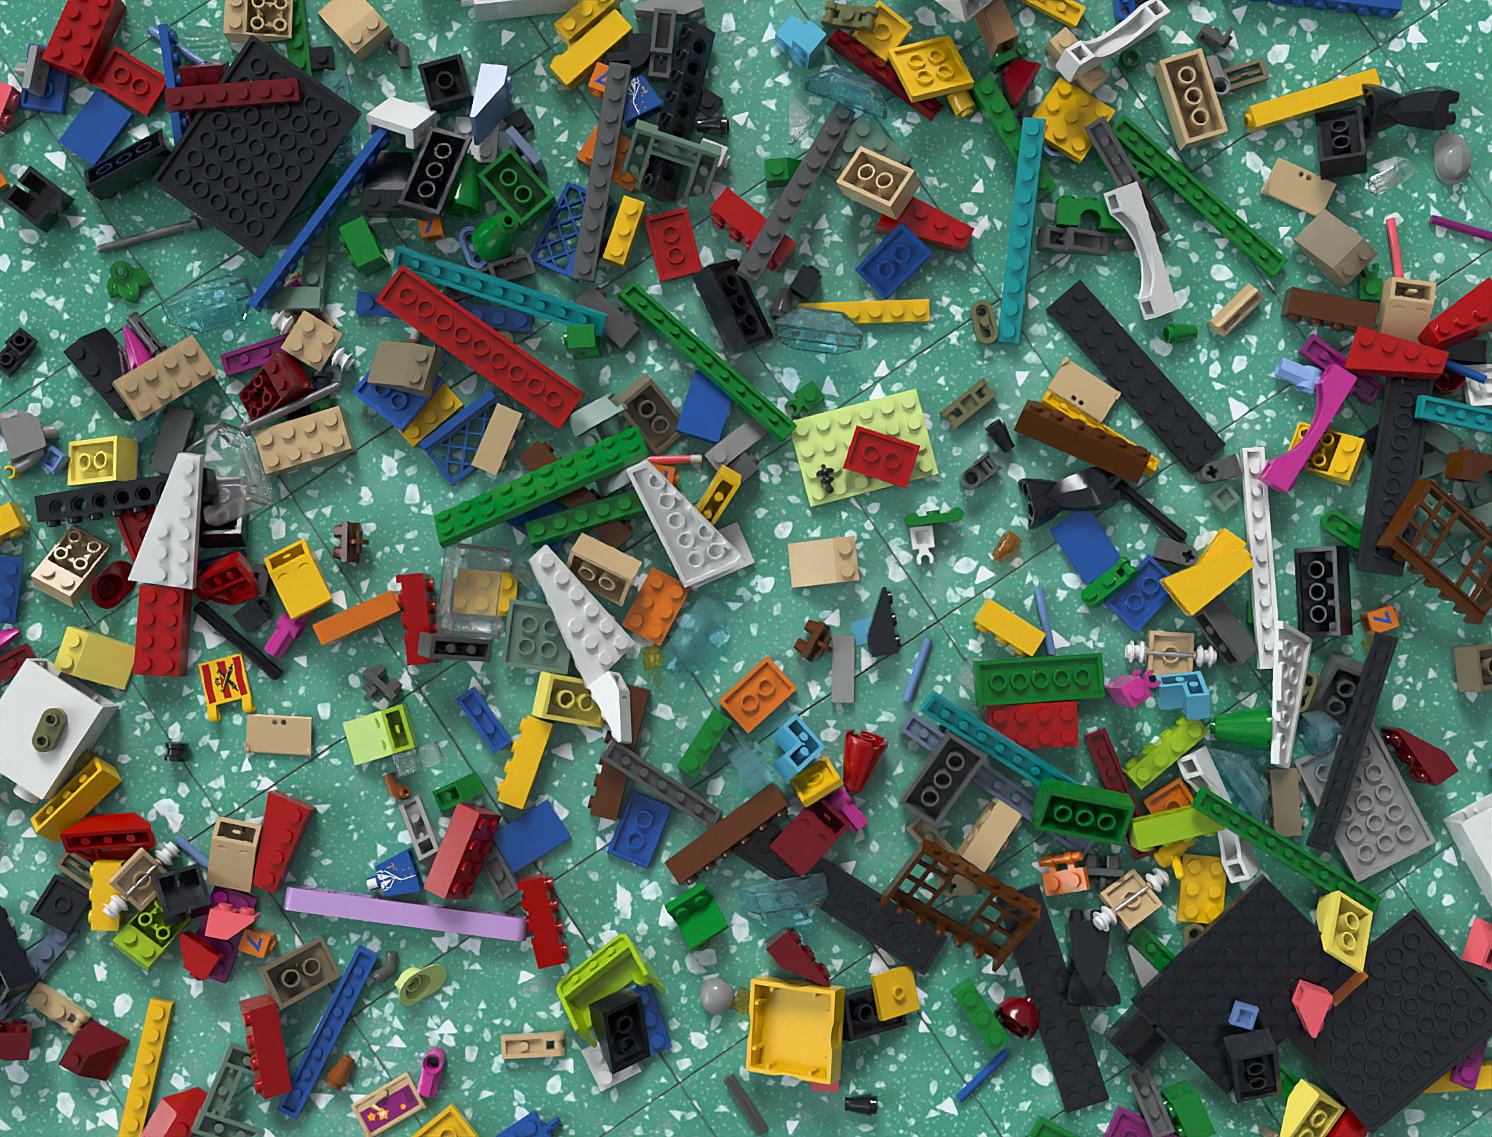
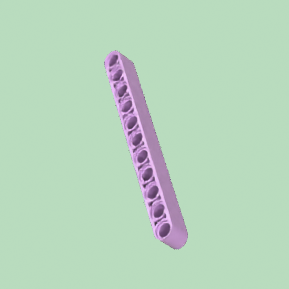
(406, 913)

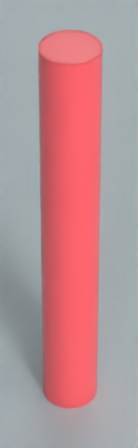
(1394, 247)

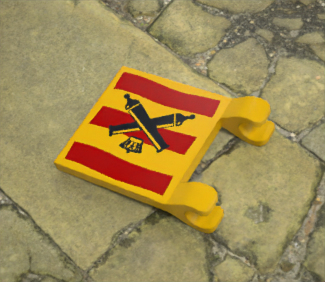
(225, 682)

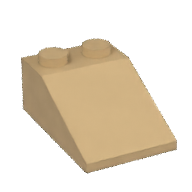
(356, 25)
(823, 562)

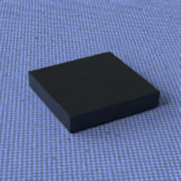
(62, 904)

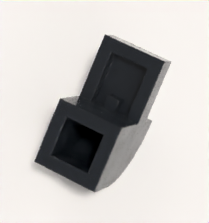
(638, 53)

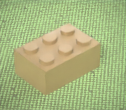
(878, 182)
(603, 569)
(989, 834)

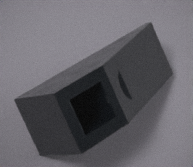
(881, 632)

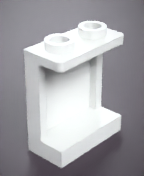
(402, 118)

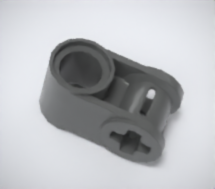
(981, 469)
(1221, 469)
(1171, 552)

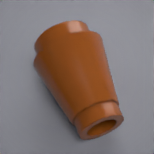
(340, 1073)

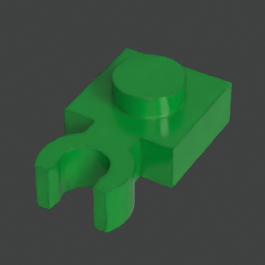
(1003, 58)
(1369, 287)
(806, 397)

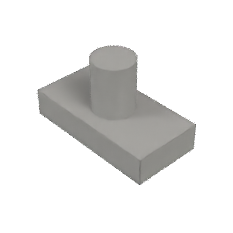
(34, 71)

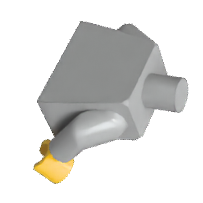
(24, 439)

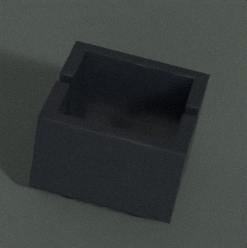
(42, 200)
(184, 897)
(1137, 1038)

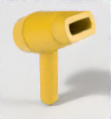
(1171, 856)

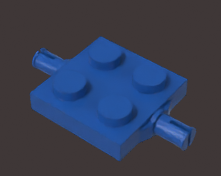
(531, 1126)

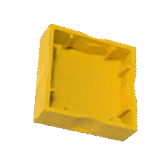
(795, 1029)

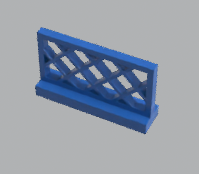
(551, 226)
(454, 425)

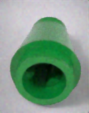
(1179, 333)

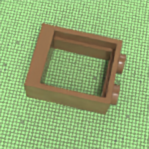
(996, 27)

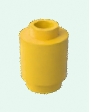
(961, 103)

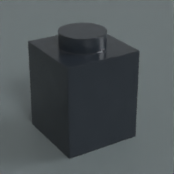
(805, 282)
(253, 614)

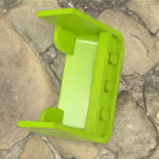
(600, 976)

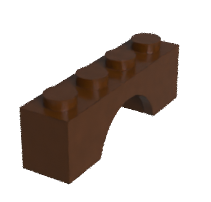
(1467, 466)

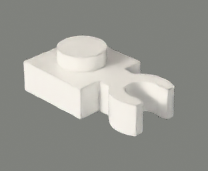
(922, 539)

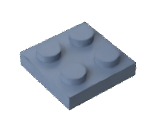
(527, 153)

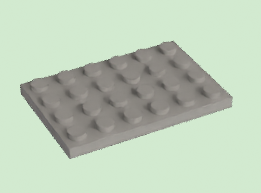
(1379, 815)

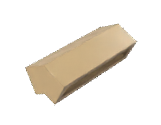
(1236, 310)

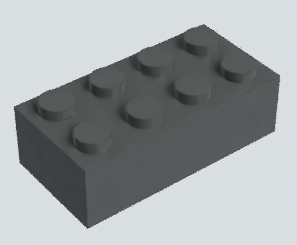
(942, 778)

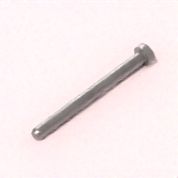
(150, 235)
(291, 407)

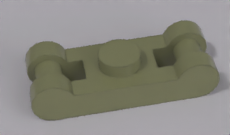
(849, 16)
(968, 403)

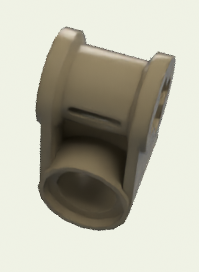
(960, 886)

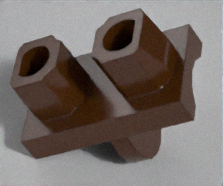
(351, 542)
(817, 643)

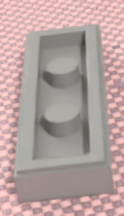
(842, 669)

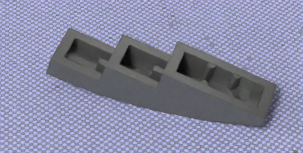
(508, 269)

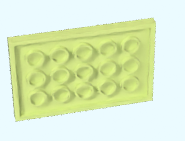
(828, 436)

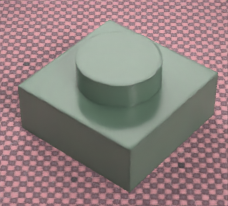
(1224, 497)

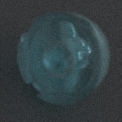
(1319, 731)

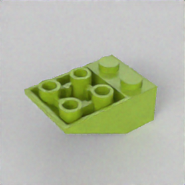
(381, 734)
(146, 937)

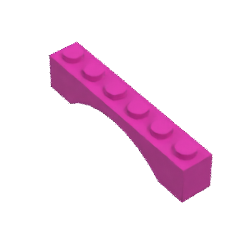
(1331, 391)

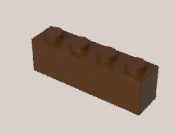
(1328, 310)

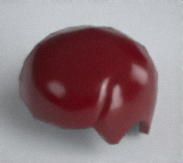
(1448, 382)

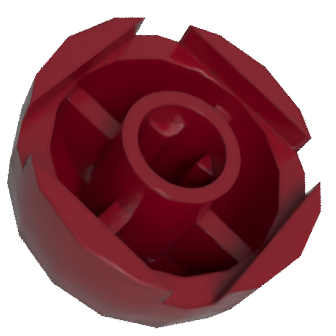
(1019, 1016)

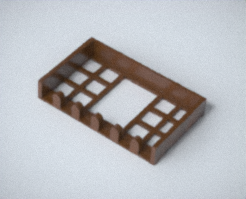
(1421, 565)
(944, 923)

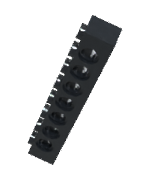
(680, 106)
(49, 505)

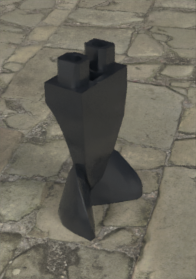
(1417, 108)
(1078, 492)
(1089, 951)

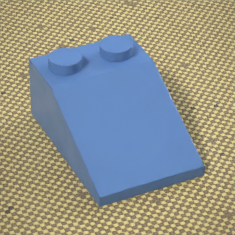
(490, 100)

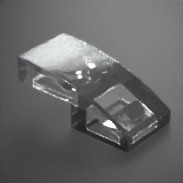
(418, 759)

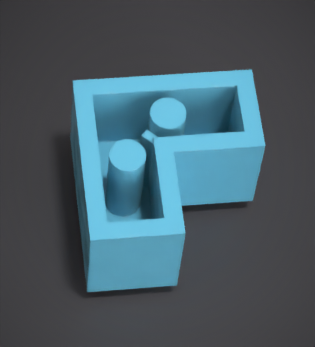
(801, 41)
(1185, 692)
(799, 744)

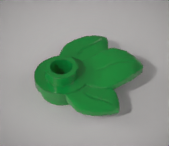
(129, 283)

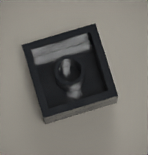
(446, 84)

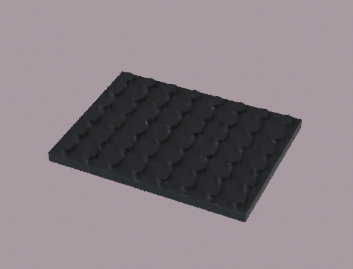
(257, 163)
(1244, 955)
(1401, 1024)

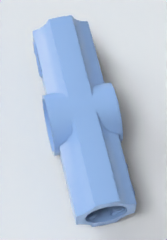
(1302, 376)

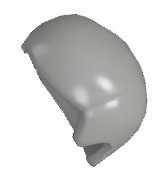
(716, 996)

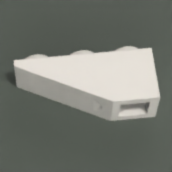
(614, 701)

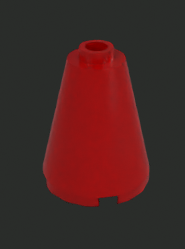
(861, 758)

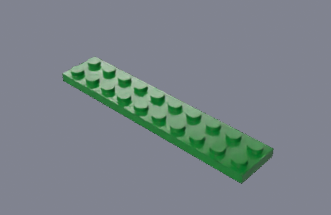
(540, 486)

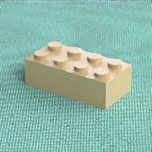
(1190, 99)
(164, 378)
(305, 441)

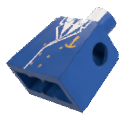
(640, 102)
(397, 875)

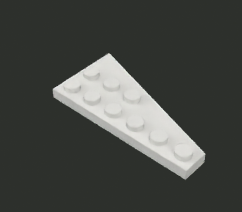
(687, 535)
(172, 539)
(585, 625)
(1289, 675)

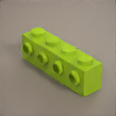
(1164, 752)
(1170, 826)

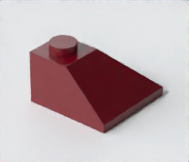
(1017, 80)
(94, 1051)

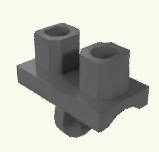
(373, 677)
(1111, 868)

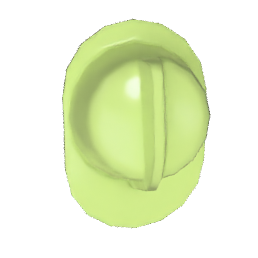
(419, 983)

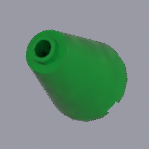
(465, 191)
(496, 237)
(1246, 728)

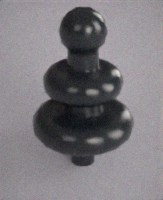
(827, 480)

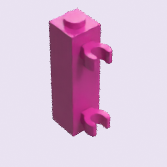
(1131, 689)

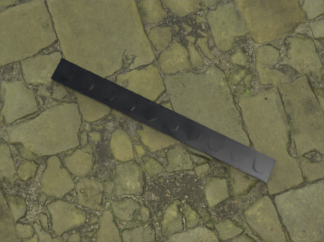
(1352, 741)

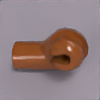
(394, 789)

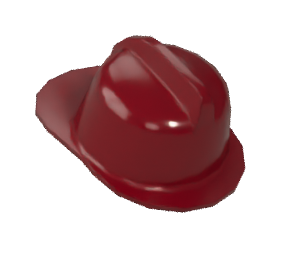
(111, 585)

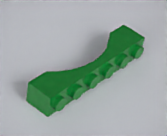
(998, 113)
(561, 525)

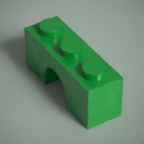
(1069, 210)
(582, 341)
(704, 743)
(980, 1014)

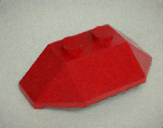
(227, 581)
(109, 836)
(175, 1114)

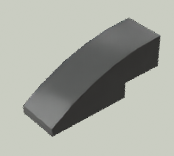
(662, 45)
(1072, 241)

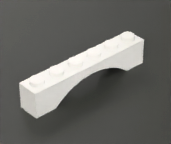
(1088, 54)
(1156, 291)
(1236, 853)

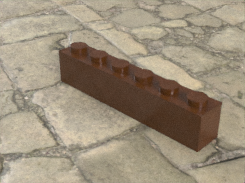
(1083, 441)
(612, 534)
(611, 781)
(727, 834)

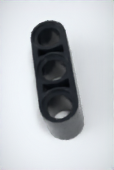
(1469, 352)

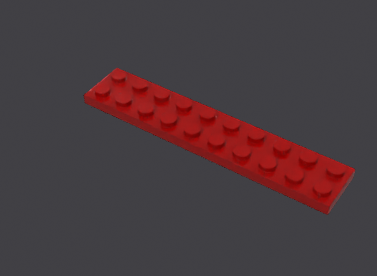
(480, 347)

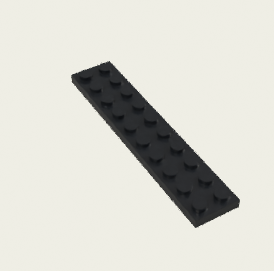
(1135, 376)
(1393, 471)
(854, 905)
(1060, 1025)

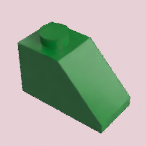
(780, 171)
(458, 791)

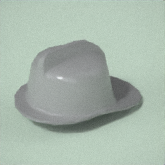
(1451, 159)

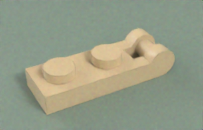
(58, 1008)
(532, 1045)

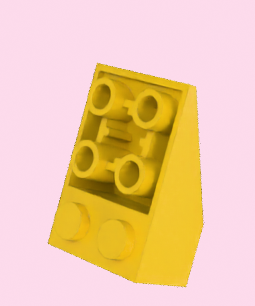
(1336, 457)
(298, 578)

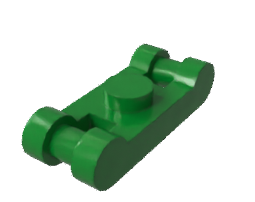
(933, 517)

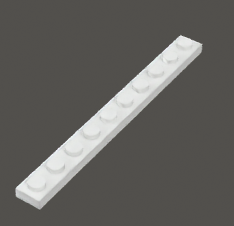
(1260, 547)

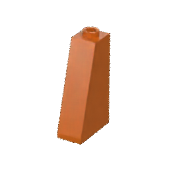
(358, 618)

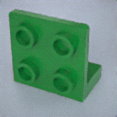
(697, 915)

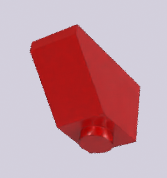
(199, 955)

